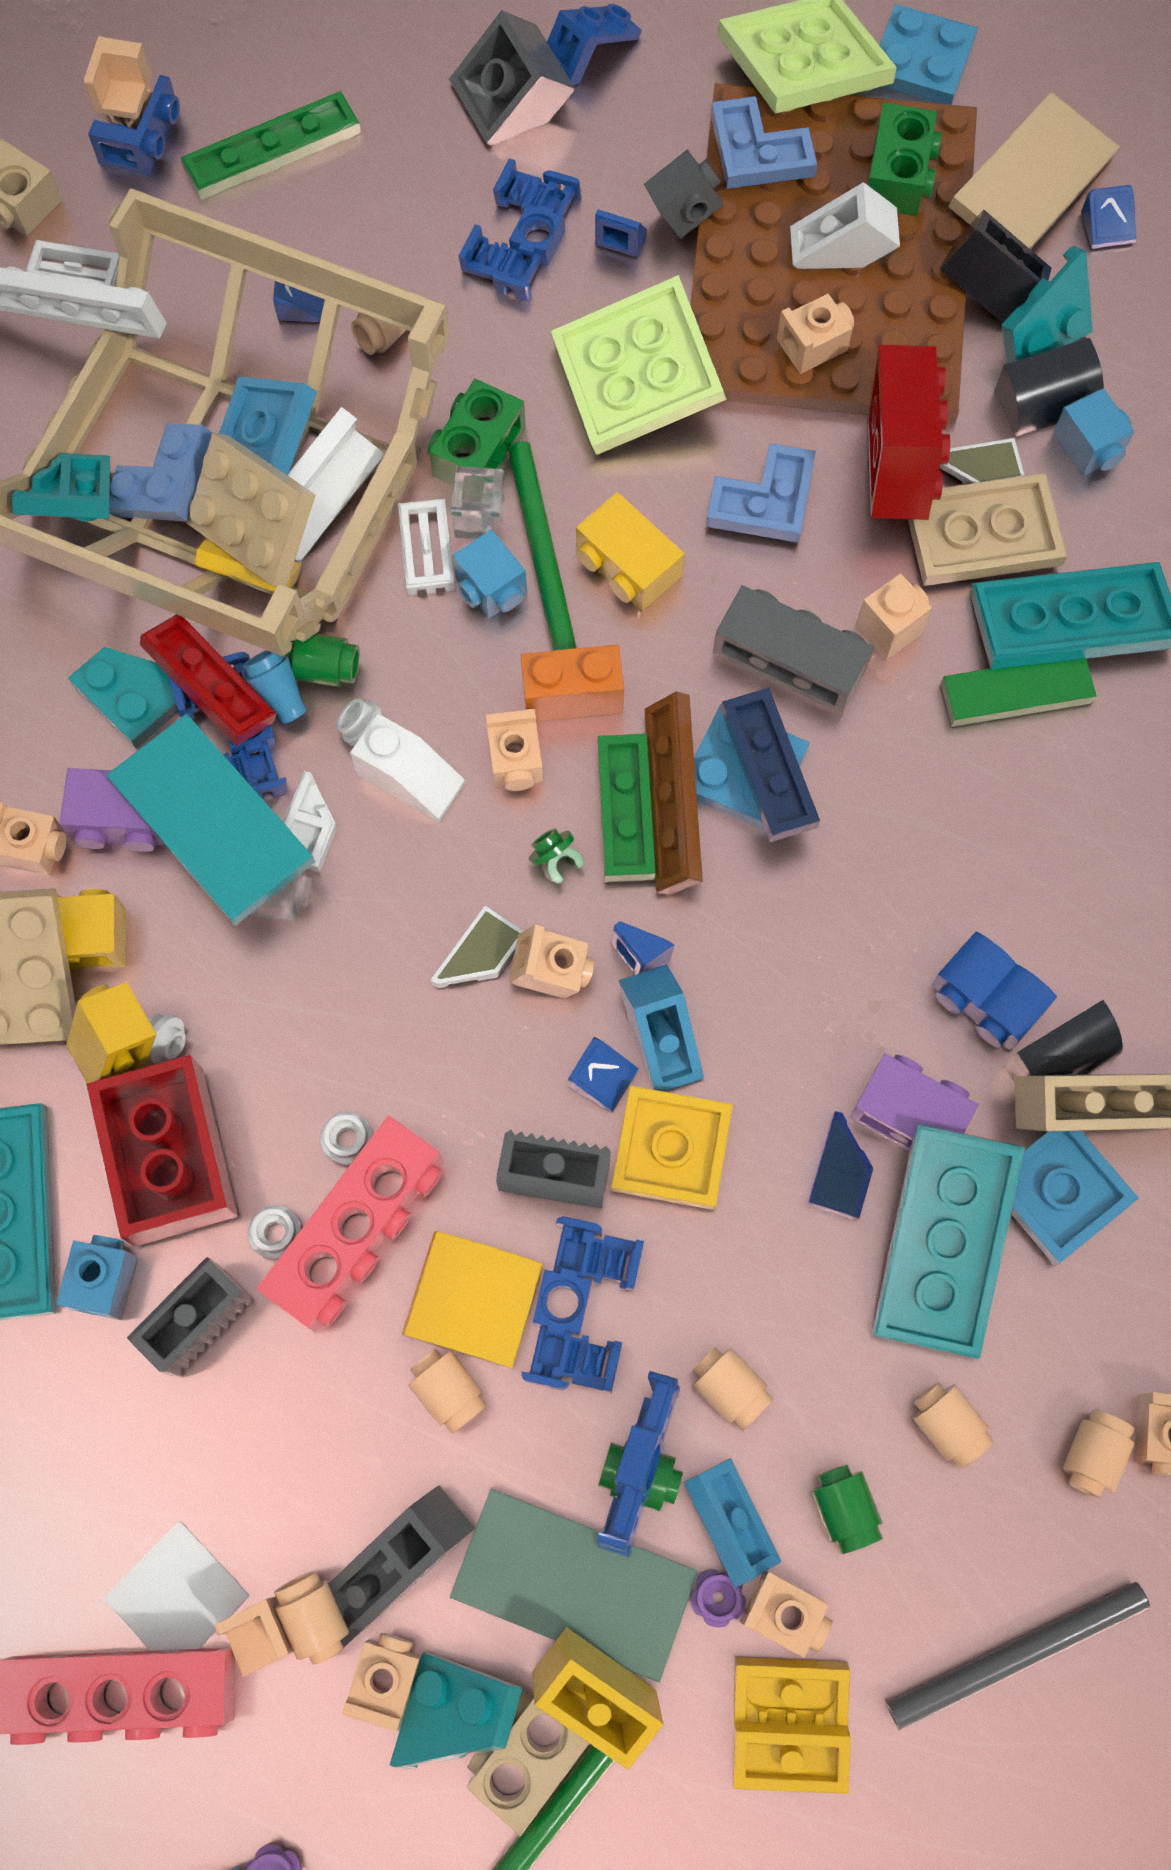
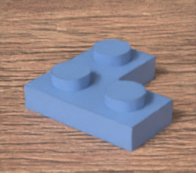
(754, 156)
(169, 485)
(768, 508)

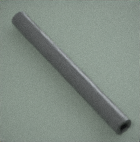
(1017, 1655)

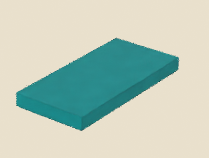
(1073, 615)
(211, 819)
(25, 1214)
(948, 1240)

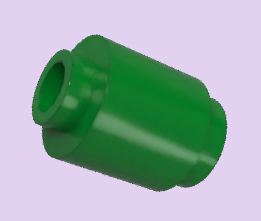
(324, 660)
(665, 1482)
(847, 1509)

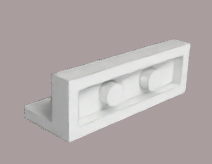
(333, 471)

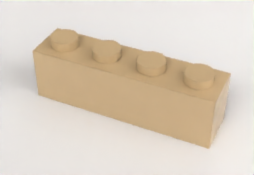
(1093, 1102)

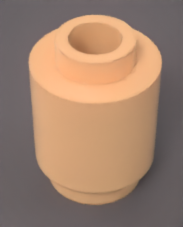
(731, 1387)
(446, 1390)
(952, 1424)
(1099, 1454)
(311, 1618)

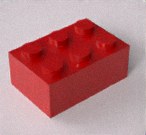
(907, 432)
(161, 1150)

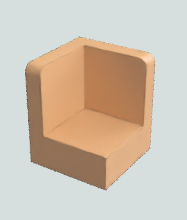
(117, 77)
(255, 1636)

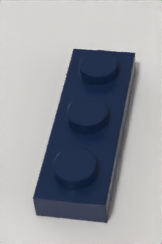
(770, 764)

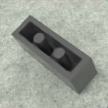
(792, 648)

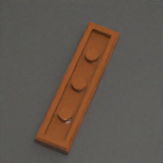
(673, 794)

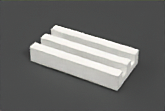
(73, 259)
(429, 581)

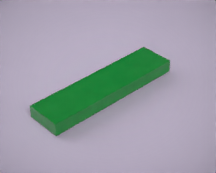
(271, 145)

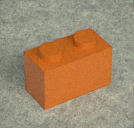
(573, 682)

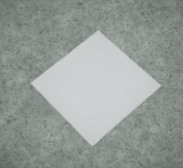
(175, 1593)

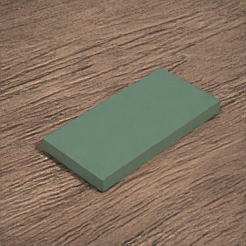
(555, 1576)

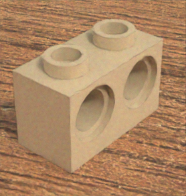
(26, 190)
(540, 1765)

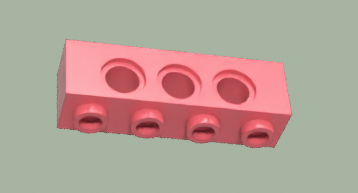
(388, 1150)
(203, 1672)

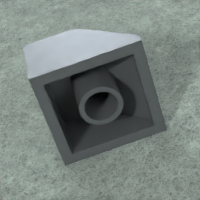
(511, 80)

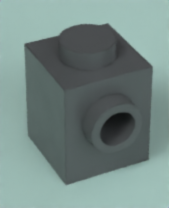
(685, 192)

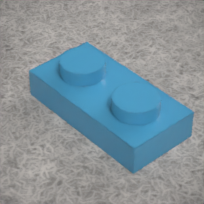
(732, 1523)

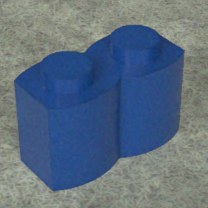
(992, 991)

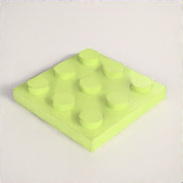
(806, 53)
(637, 365)

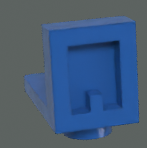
(580, 30)
(139, 148)

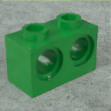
(902, 155)
(484, 440)

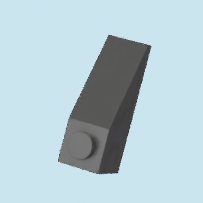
(398, 1559)

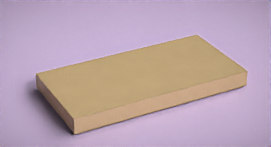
(1037, 171)

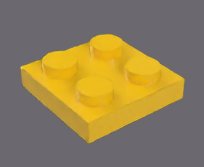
(672, 1147)

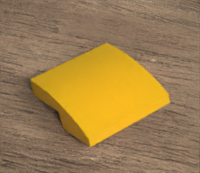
(472, 1299)
(791, 1725)

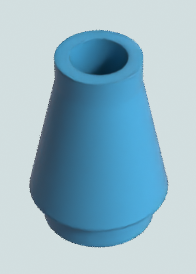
(275, 683)

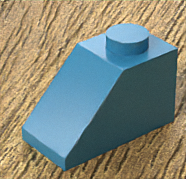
(662, 1028)

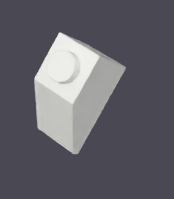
(846, 232)
(406, 768)

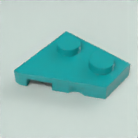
(1053, 313)
(68, 488)
(127, 693)
(453, 1713)

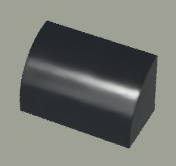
(994, 266)
(1041, 385)
(1072, 1048)

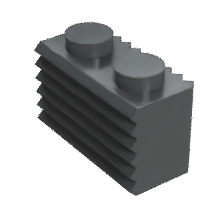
(553, 1169)
(189, 1318)

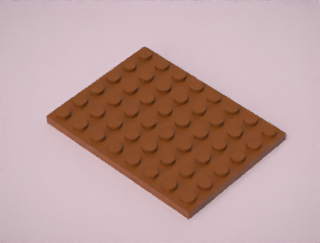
(900, 299)

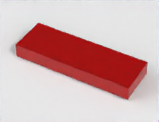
(207, 679)

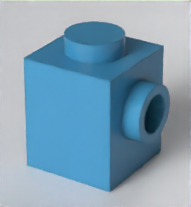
(1094, 432)
(489, 575)
(97, 1278)

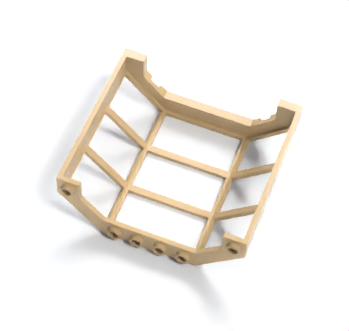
(290, 611)

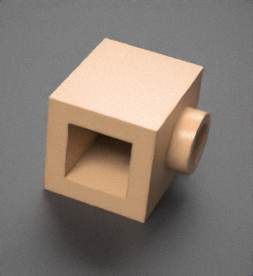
(894, 616)

